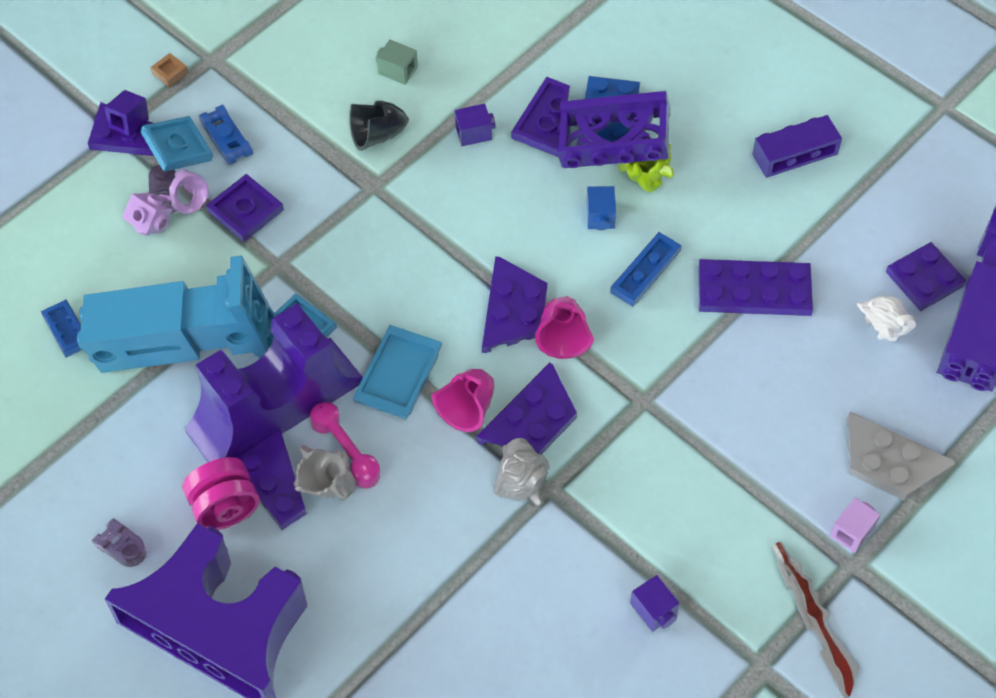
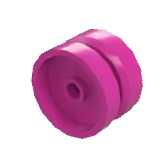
(221, 493)

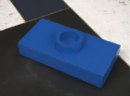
(63, 326)

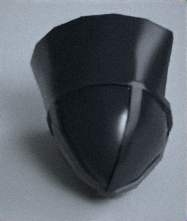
(375, 123)

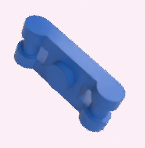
(225, 135)

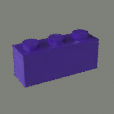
(796, 146)

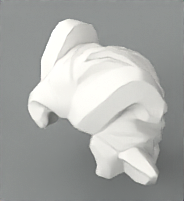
(887, 316)

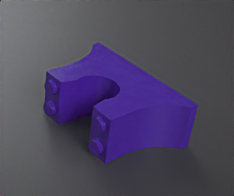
(273, 393)
(224, 641)

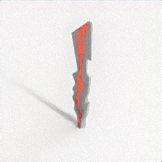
(836, 658)

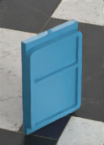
(398, 372)

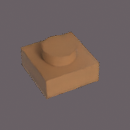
(169, 70)

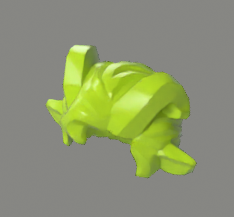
(648, 173)

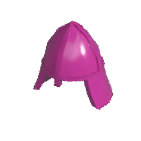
(563, 329)
(465, 400)

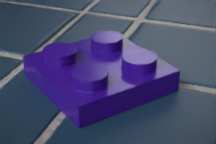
(244, 207)
(926, 276)

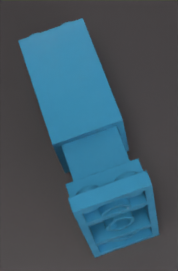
(174, 322)

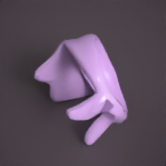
(192, 183)

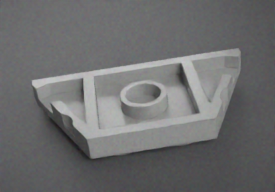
(890, 459)

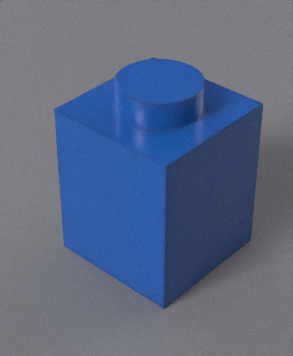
(601, 207)

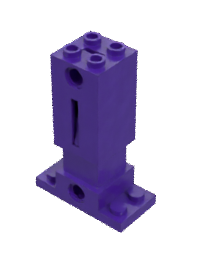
(972, 339)

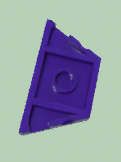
(513, 305)
(536, 414)

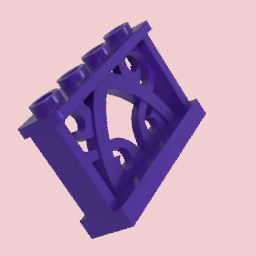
(632, 147)

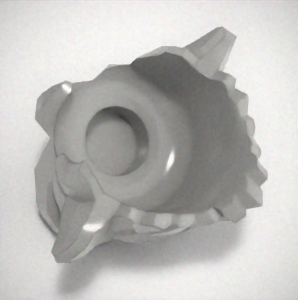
(521, 472)
(324, 474)

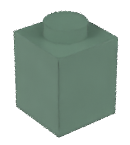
(397, 61)

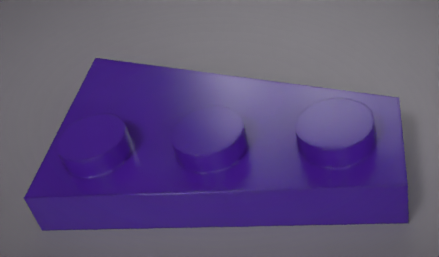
(541, 119)
(110, 140)
(274, 480)

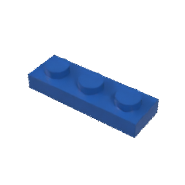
(645, 269)

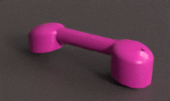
(364, 467)

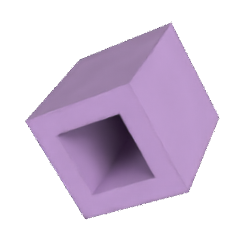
(855, 525)

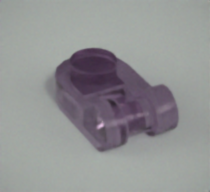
(160, 181)
(127, 550)

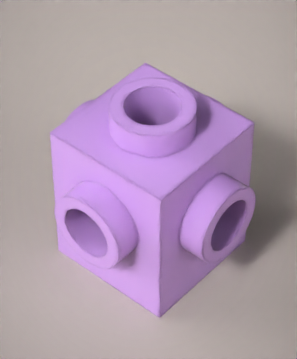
(147, 213)

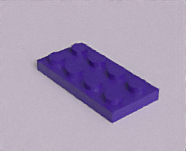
(755, 287)

